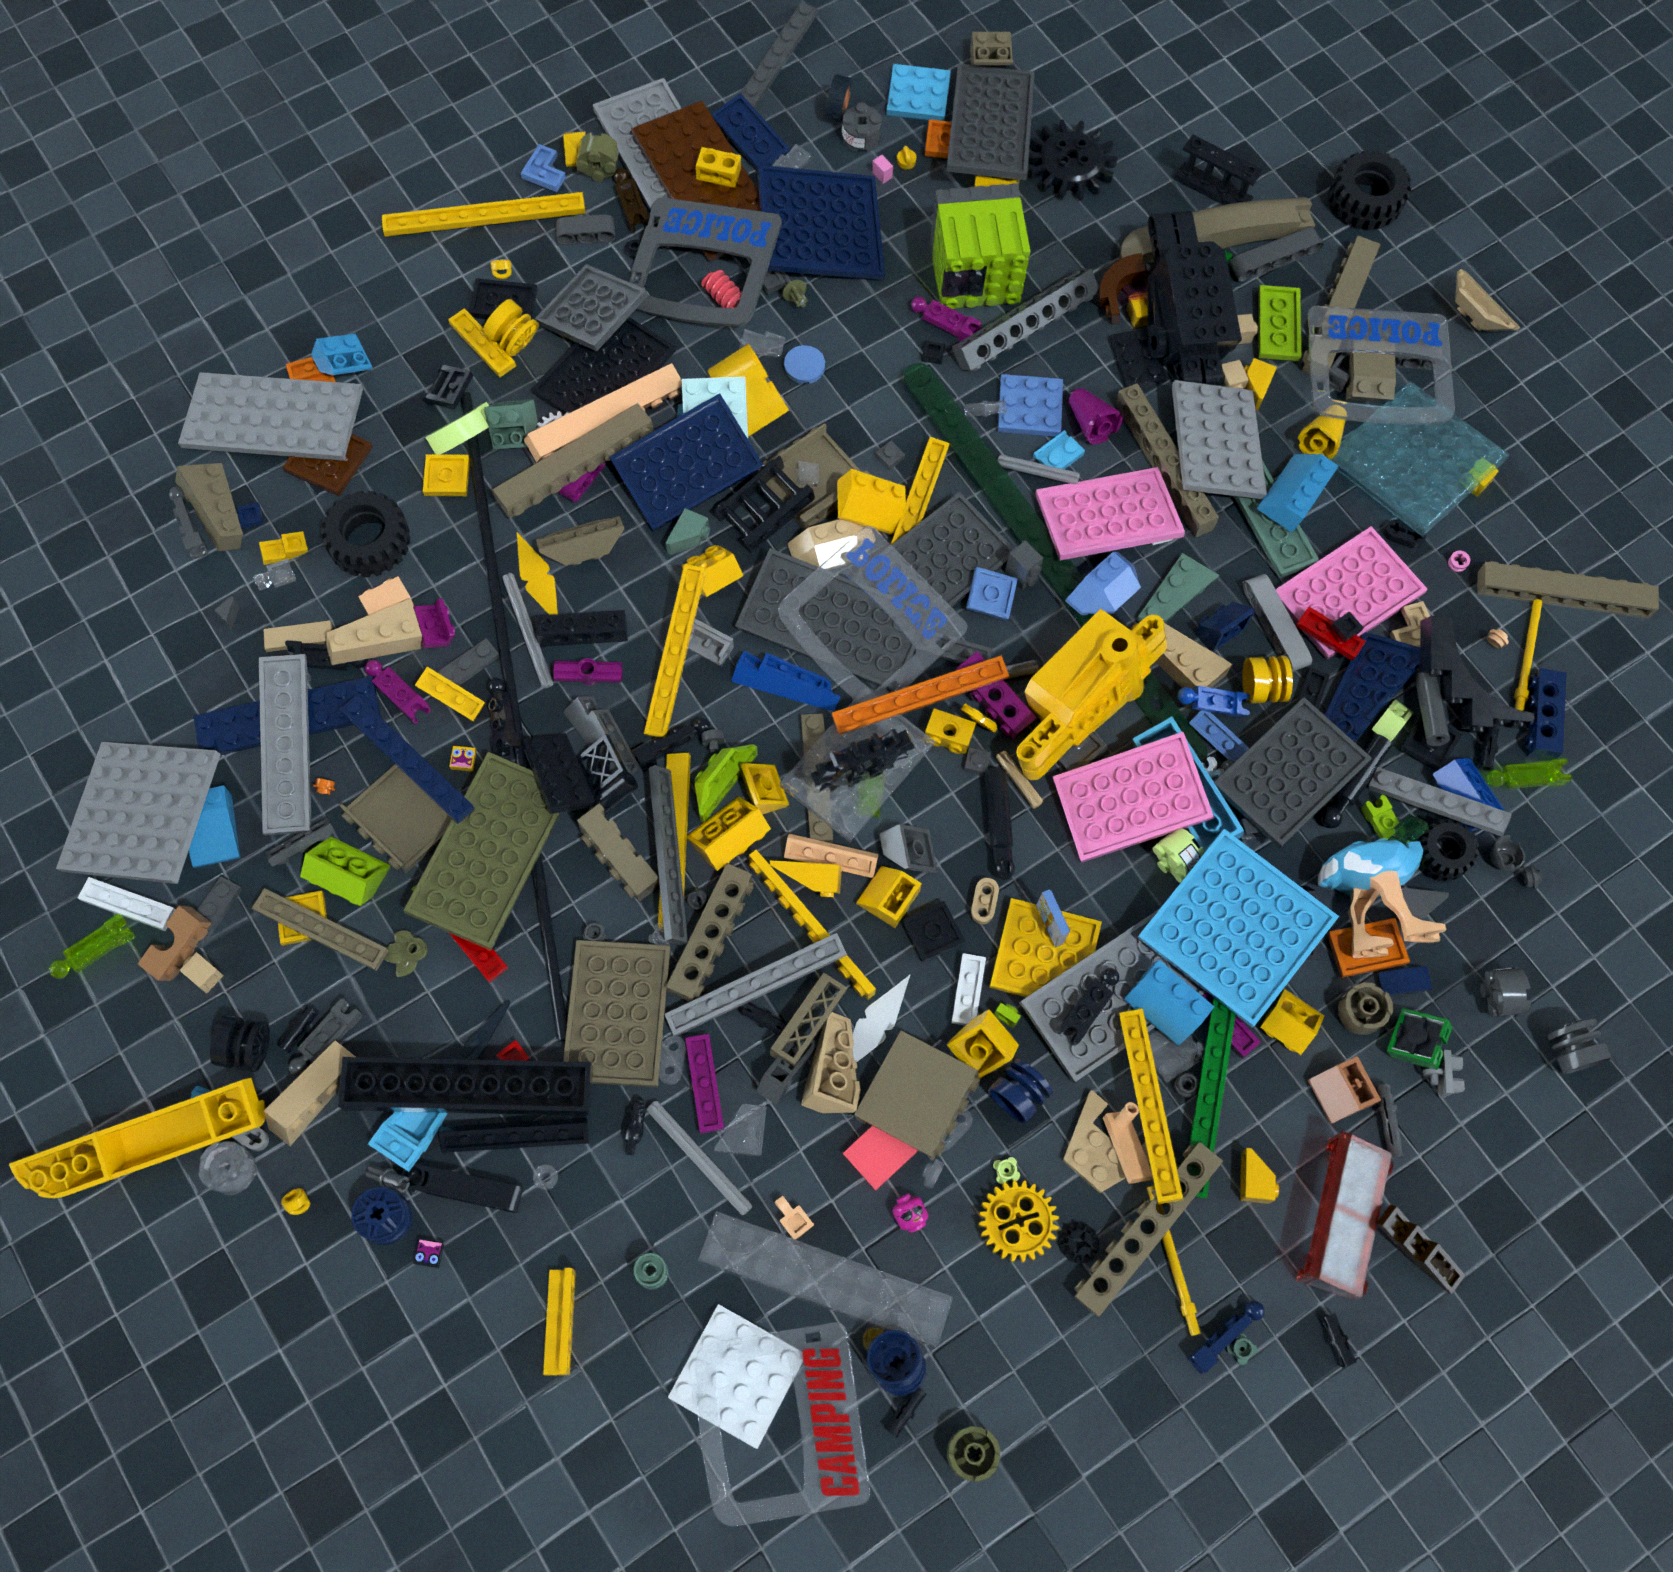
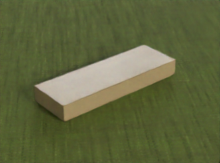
(306, 633)

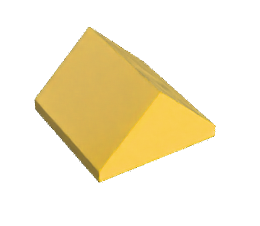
(763, 787)

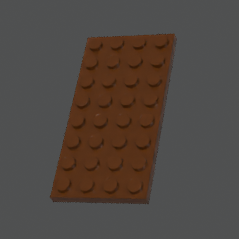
(673, 148)

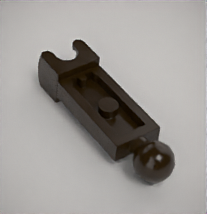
(630, 199)

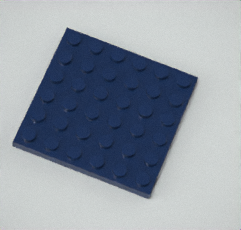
(826, 222)

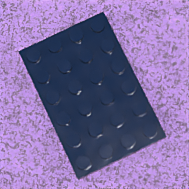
(686, 462)

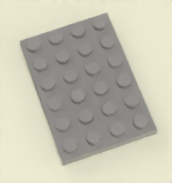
(1218, 440)

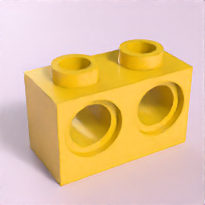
(718, 167)

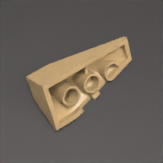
(832, 1075)

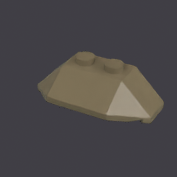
(582, 541)

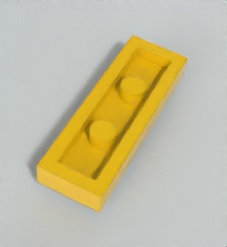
(450, 694)

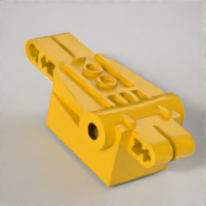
(1087, 685)

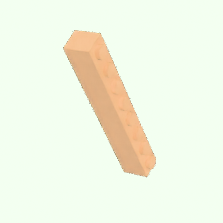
(645, 391)

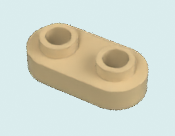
(984, 902)

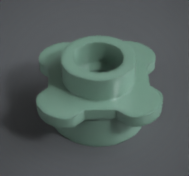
(1249, 1349)

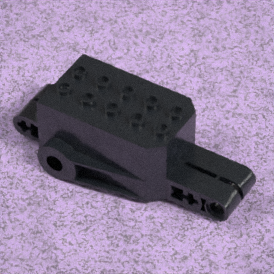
(1189, 301)

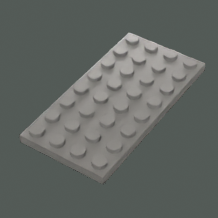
(630, 110)
(271, 416)
(1105, 1036)

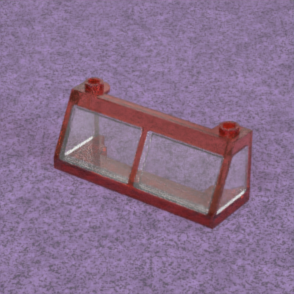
(1347, 1216)

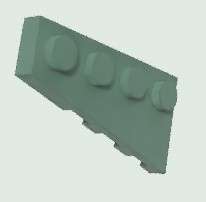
(1178, 588)

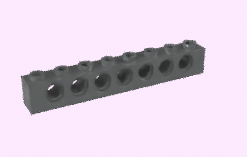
(966, 350)

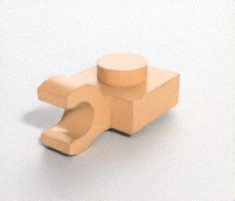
(794, 1220)

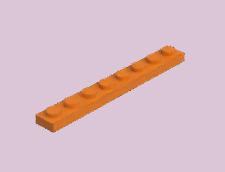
(920, 695)

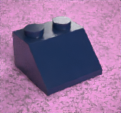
(1224, 625)

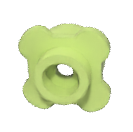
(1010, 1164)

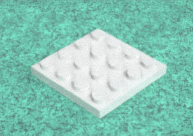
(746, 1388)

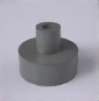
(712, 739)

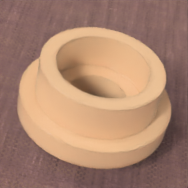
(1497, 638)

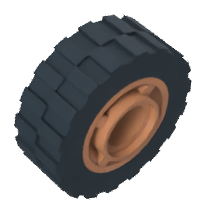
(838, 98)

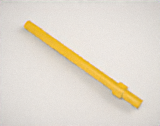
(1522, 693)
(1188, 1308)

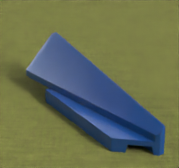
(785, 680)

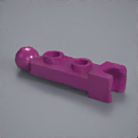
(946, 318)
(396, 690)

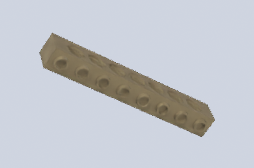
(1163, 454)
(1097, 1302)

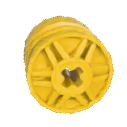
(510, 328)
(1267, 679)

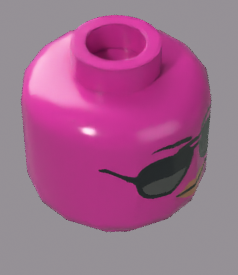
(910, 1213)

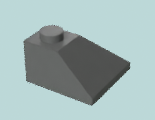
(909, 848)

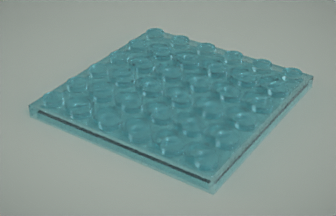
(1418, 468)

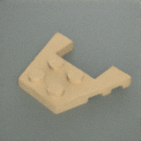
(1092, 1151)

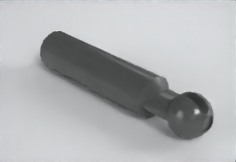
(1432, 709)

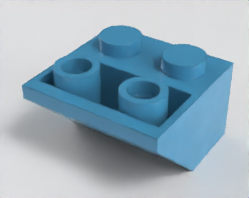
(340, 355)

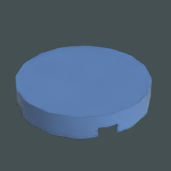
(804, 364)

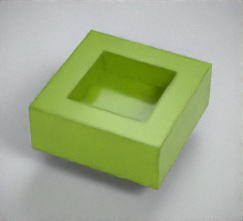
(1007, 1015)

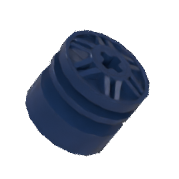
(1022, 1089)
(395, 1217)
(883, 1359)

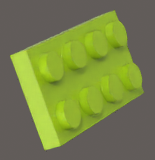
(1279, 323)

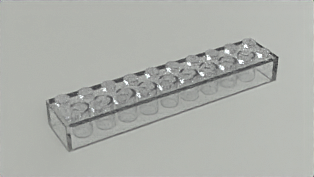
(825, 1279)

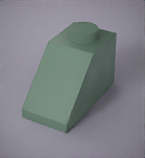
(688, 532)

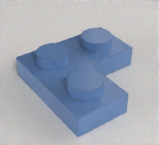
(539, 169)

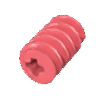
(722, 289)

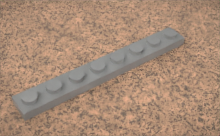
(755, 984)

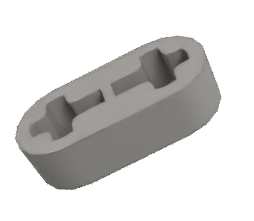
(246, 1141)

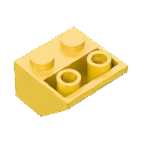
(720, 568)
(889, 895)

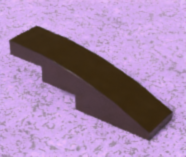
(1420, 1249)

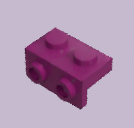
(434, 625)

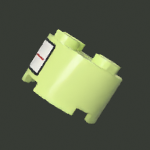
(1177, 853)

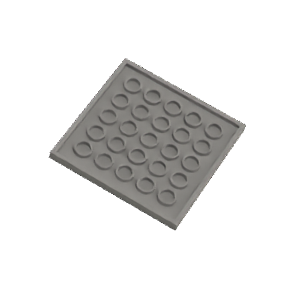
(139, 812)

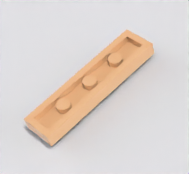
(822, 852)

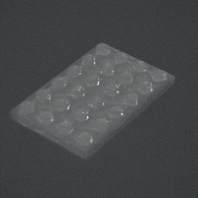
(851, 808)

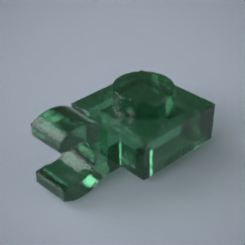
(1409, 829)

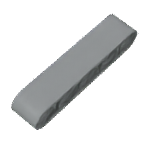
(1277, 621)

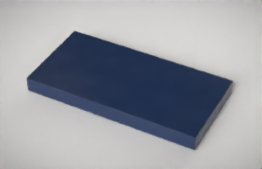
(749, 132)

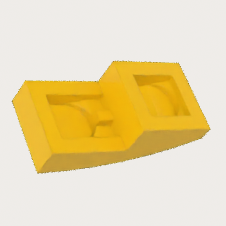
(288, 547)

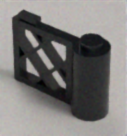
(615, 787)

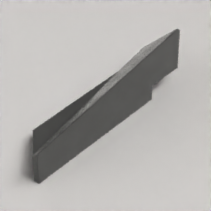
(593, 724)

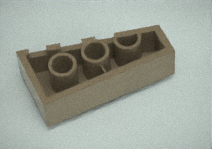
(211, 498)

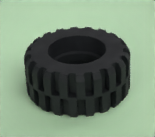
(1373, 170)
(359, 510)

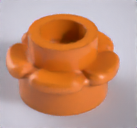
(324, 786)

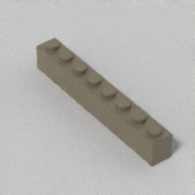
(1348, 284)
(572, 461)
(1568, 590)

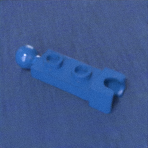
(1214, 700)

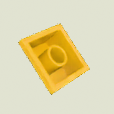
(1292, 1022)
(984, 1044)

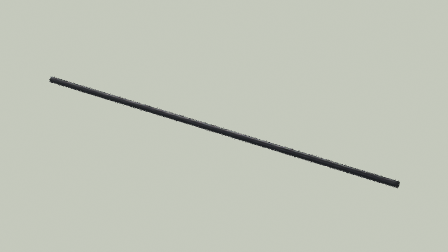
(510, 687)

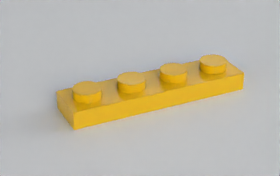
(486, 348)

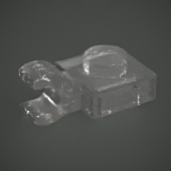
(278, 574)

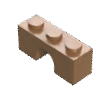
(188, 930)

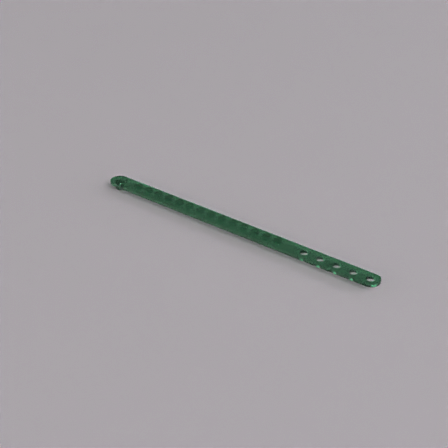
(1024, 521)

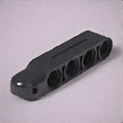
(464, 1188)

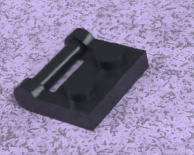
(452, 389)

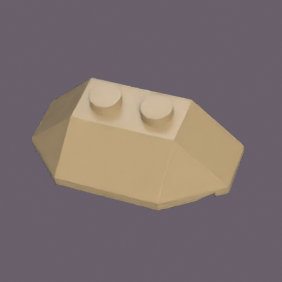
(1480, 306)
(822, 541)

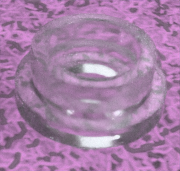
(540, 1171)

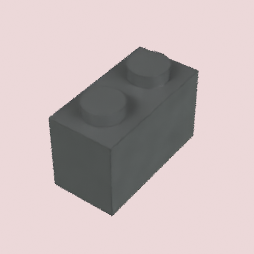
(1024, 564)

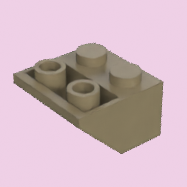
(991, 48)

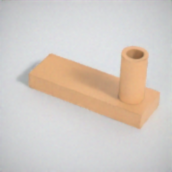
(1127, 1144)

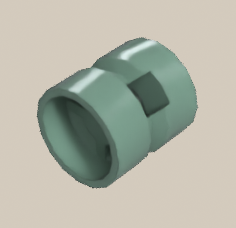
(651, 1271)

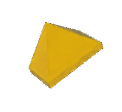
(571, 145)

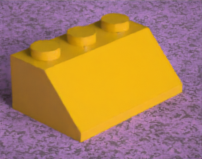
(870, 501)
(729, 833)

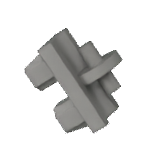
(1444, 1077)

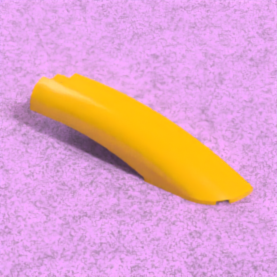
(142, 1141)

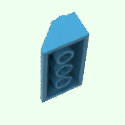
(1297, 489)

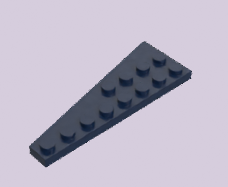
(1371, 682)

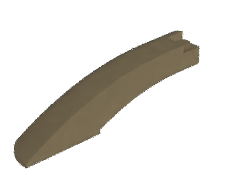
(1235, 224)

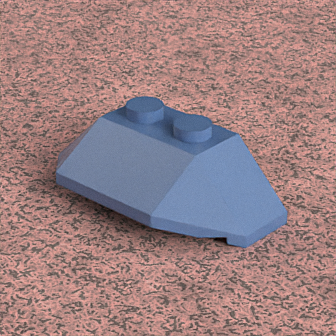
(1105, 586)

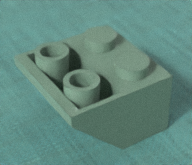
(511, 422)

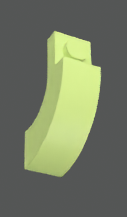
(459, 430)

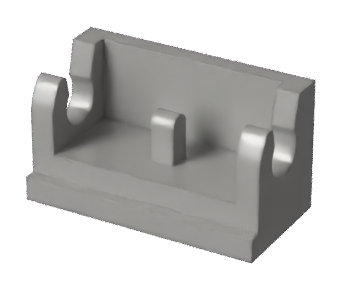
(710, 643)

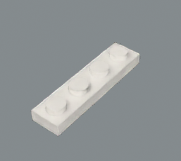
(126, 903)

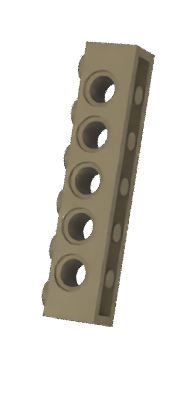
(730, 879)

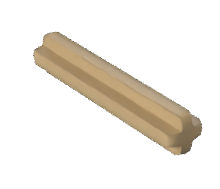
(1019, 779)

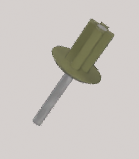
(794, 291)

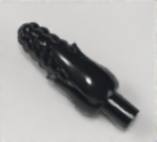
(634, 1126)

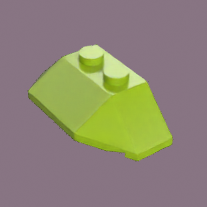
(720, 777)

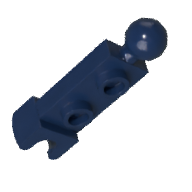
(1205, 1356)

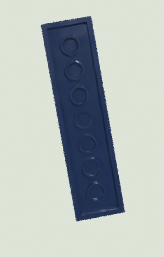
(239, 726)

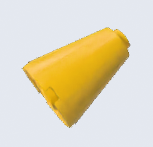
(1322, 436)

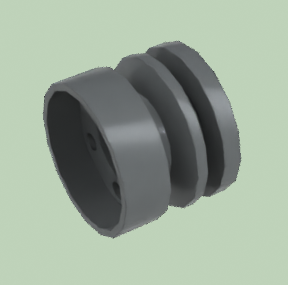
(1579, 1046)

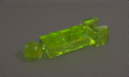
(1530, 775)
(93, 947)

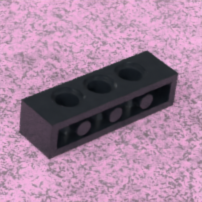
(581, 628)

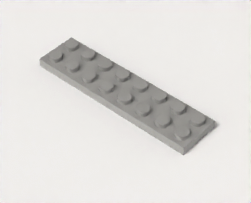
(284, 744)

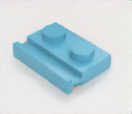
(1059, 452)

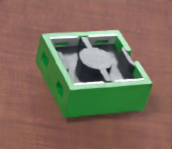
(1419, 1038)

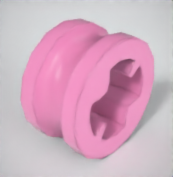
(1454, 565)

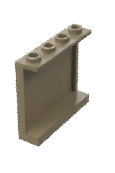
(833, 464)
(398, 819)
(918, 1095)

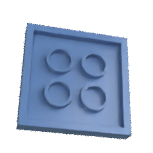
(1031, 405)

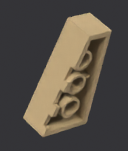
(376, 635)
(1190, 662)
(306, 1095)

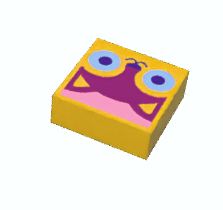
(463, 758)

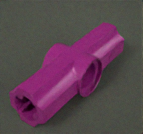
(574, 671)

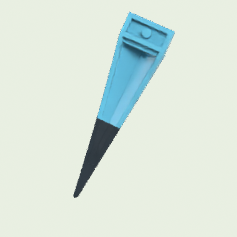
(409, 1134)

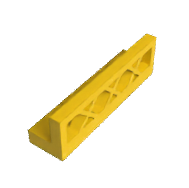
(559, 1322)

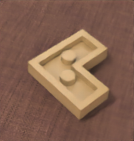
(1412, 615)

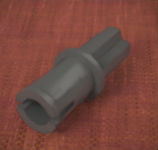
(388, 1178)

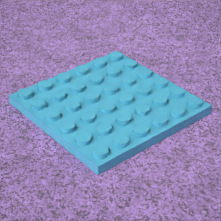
(1238, 927)

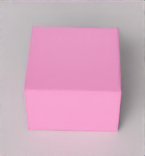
(882, 169)

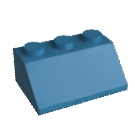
(1168, 1002)

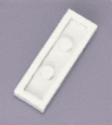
(968, 989)

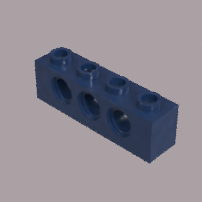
(1554, 685)

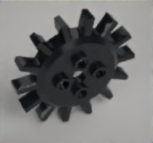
(1074, 173)
(862, 760)

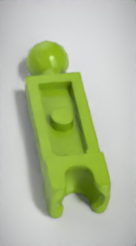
(1381, 818)

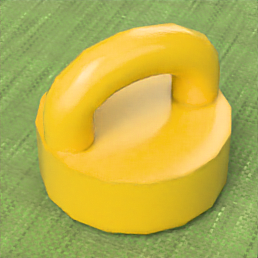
(906, 158)
(500, 265)
(295, 1202)

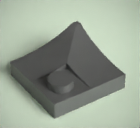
(1083, 754)

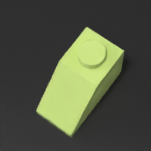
(1392, 720)

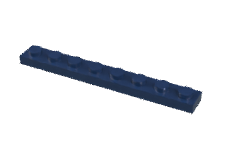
(407, 759)

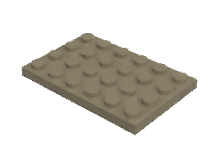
(618, 1011)

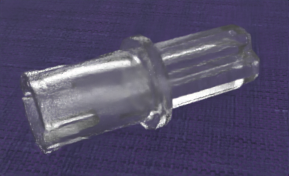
(985, 408)

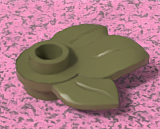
(402, 952)

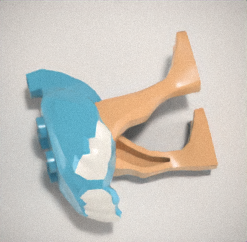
(1375, 871)

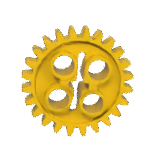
(1027, 1242)

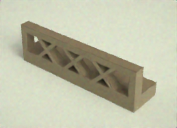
(801, 1016)

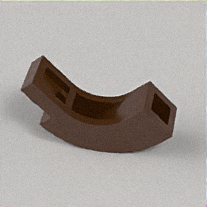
(1121, 273)

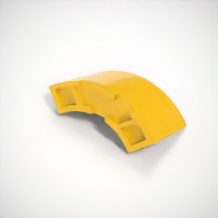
(762, 398)

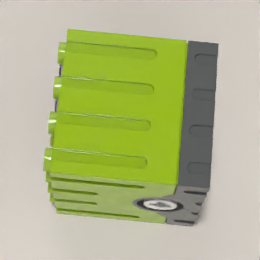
(979, 245)

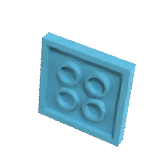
(918, 92)

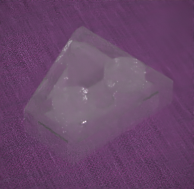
(745, 1132)

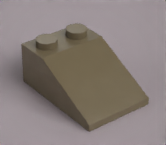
(1371, 378)

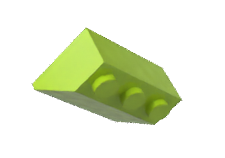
(344, 870)

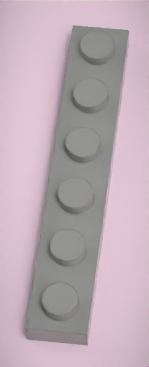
(1440, 801)

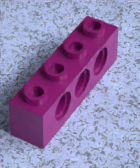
(1007, 700)

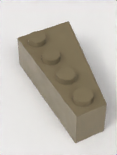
(617, 854)

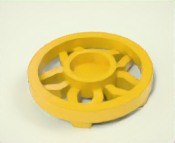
(979, 718)

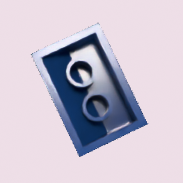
(1465, 780)

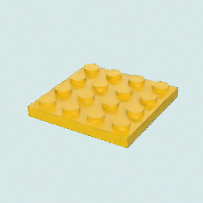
(1027, 952)

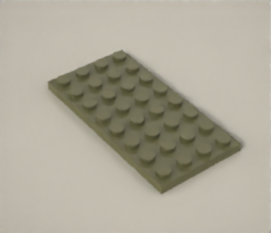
(485, 856)

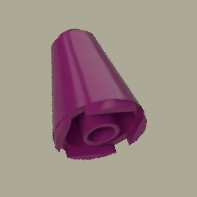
(1094, 416)

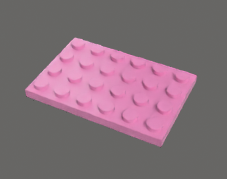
(1109, 513)
(1357, 579)
(1133, 797)

